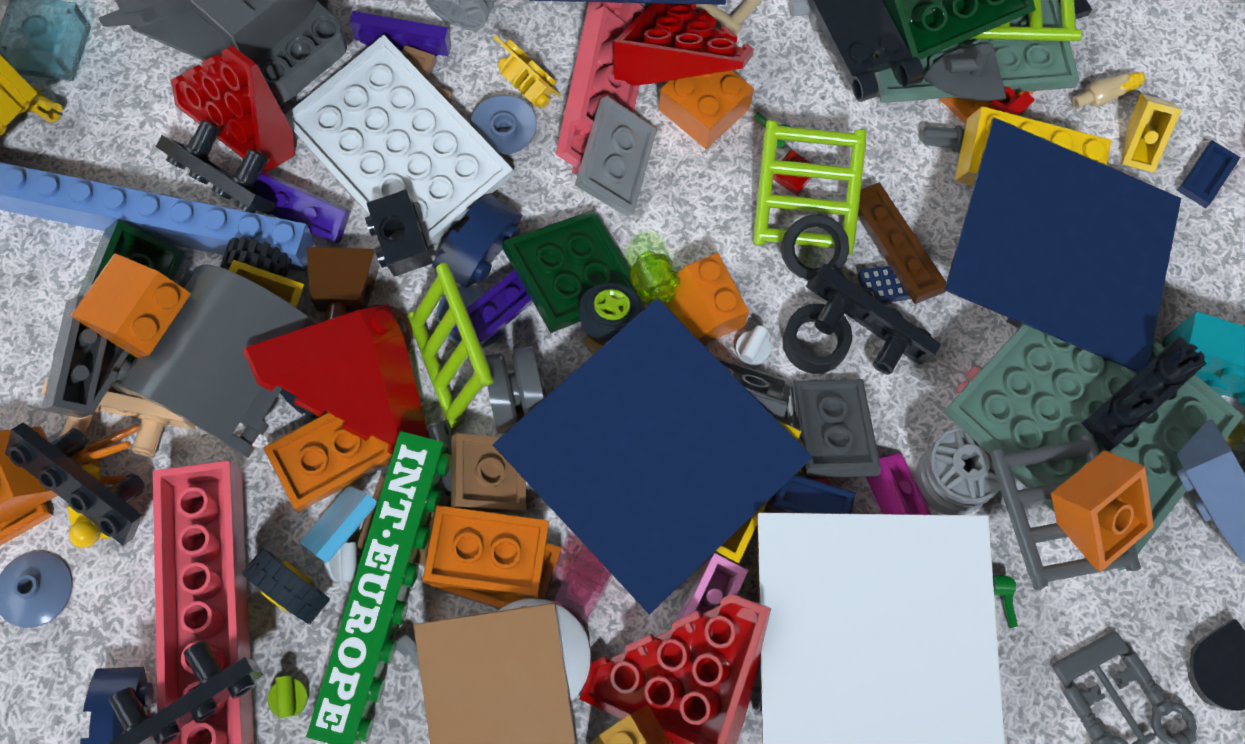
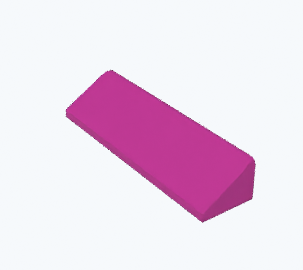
(896, 488)

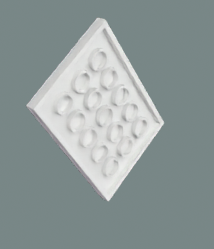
(392, 131)

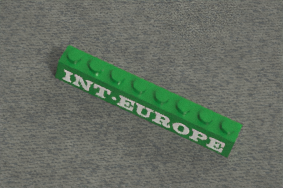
(379, 592)

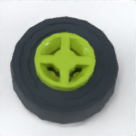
(608, 309)

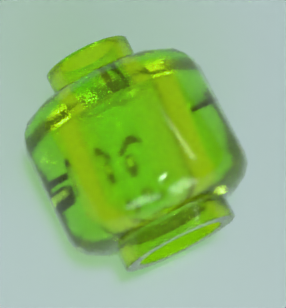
(655, 277)

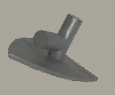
(969, 74)

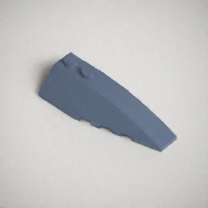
(1218, 480)

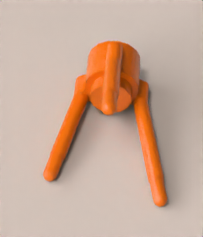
(91, 456)

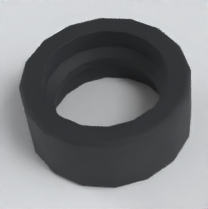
(820, 221)
(808, 362)

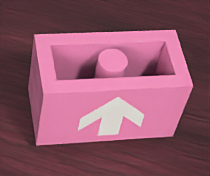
(713, 582)

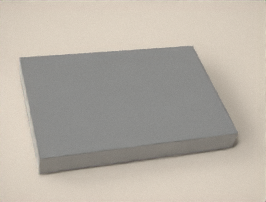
(616, 156)

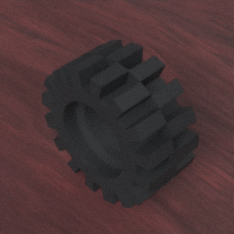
(256, 255)

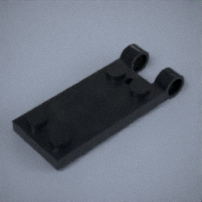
(856, 33)

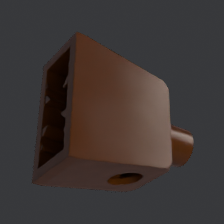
(341, 279)

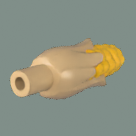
(1108, 89)

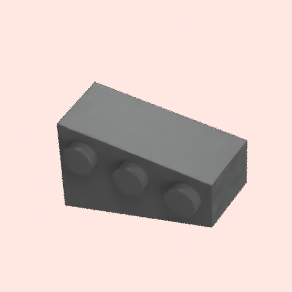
(80, 367)

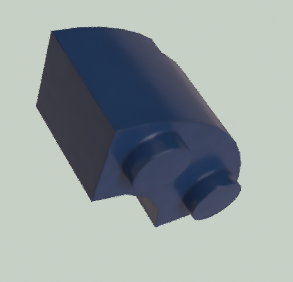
(479, 240)
(106, 682)

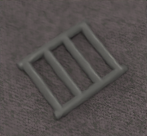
(1027, 536)

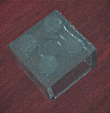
(44, 37)

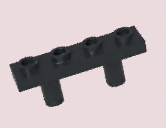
(196, 158)
(885, 322)
(1144, 393)
(84, 493)
(197, 705)

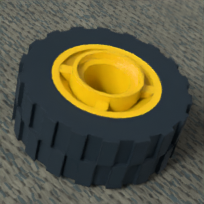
(286, 586)

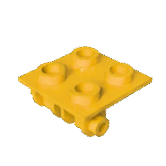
(526, 75)

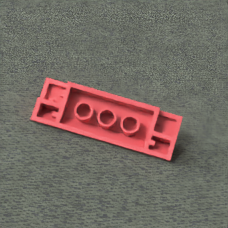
(595, 76)

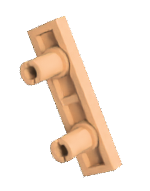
(152, 419)

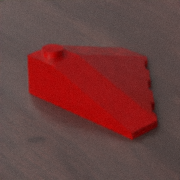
(675, 44)
(238, 101)
(348, 368)
(689, 676)

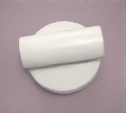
(753, 346)
(343, 564)

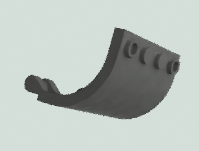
(201, 361)

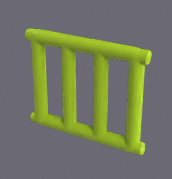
(1036, 31)
(770, 166)
(468, 347)

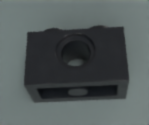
(393, 214)

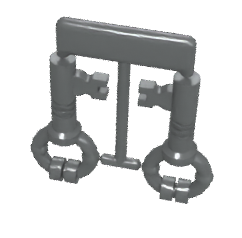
(1091, 658)

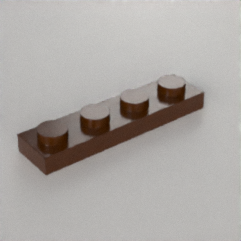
(899, 245)

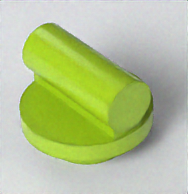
(287, 697)

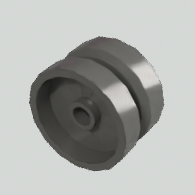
(514, 389)

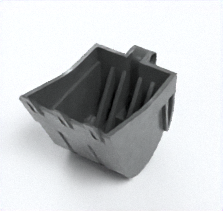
(283, 37)

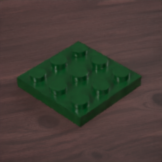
(564, 263)

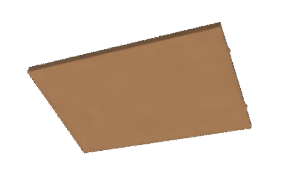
(495, 678)

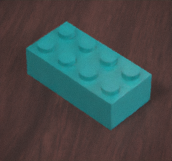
(1223, 350)

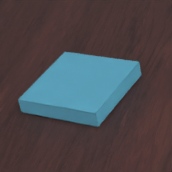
(338, 523)

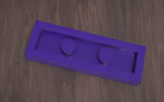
(421, 36)
(302, 206)
(498, 307)

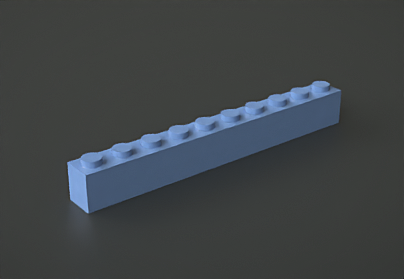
(161, 216)

